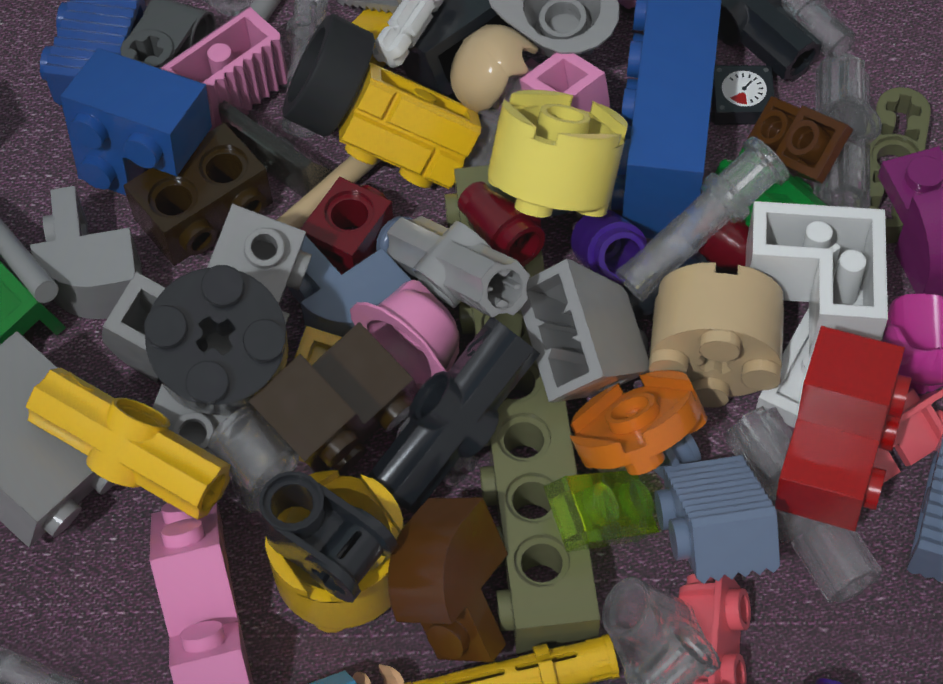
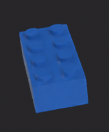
(666, 110)

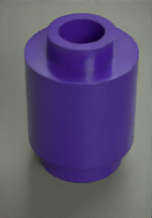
(606, 243)

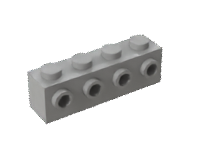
(269, 254)

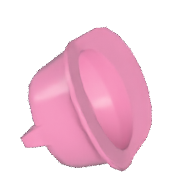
(412, 329)

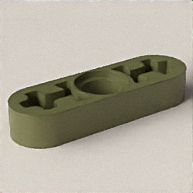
(913, 140)

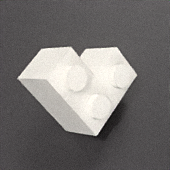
(826, 259)

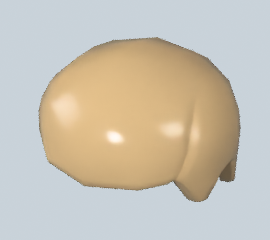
(486, 63)

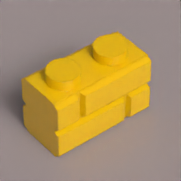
(408, 128)

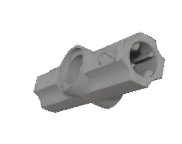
(458, 265)

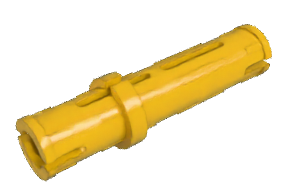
(569, 664)

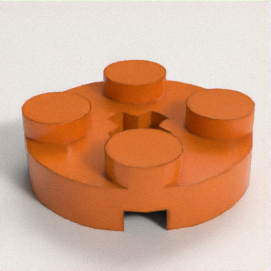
(637, 425)

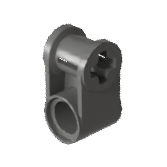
(166, 32)

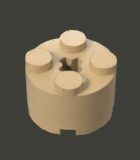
(719, 331)

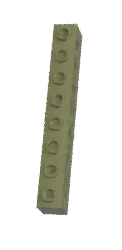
(567, 606)

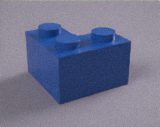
(132, 119)

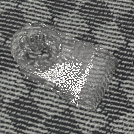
(656, 635)

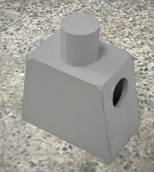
(582, 332)

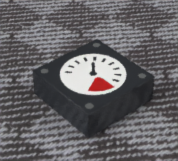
(741, 93)

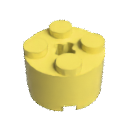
(556, 153)

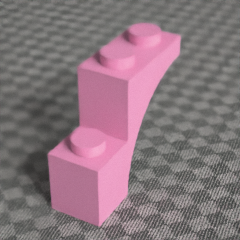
(197, 598)

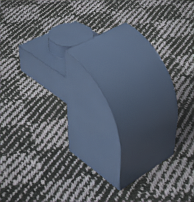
(329, 295)

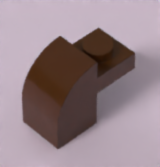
(439, 576)

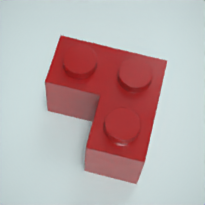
(844, 415)

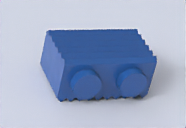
(80, 31)

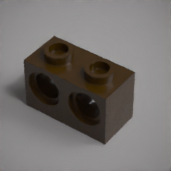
(199, 194)

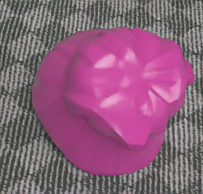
(917, 325)

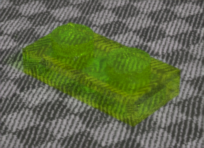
(601, 509)

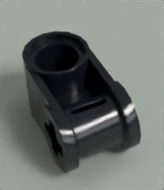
(331, 544)

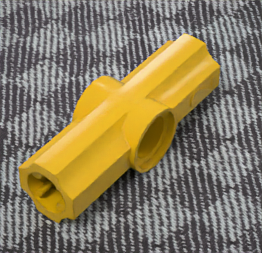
(128, 442)

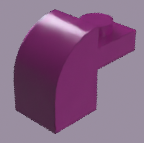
(916, 193)

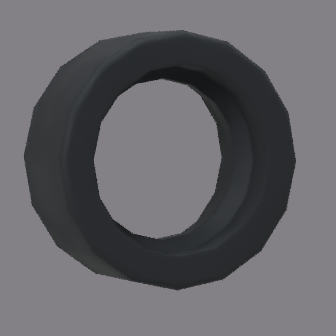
(328, 75)

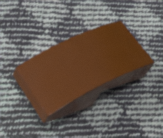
(801, 138)

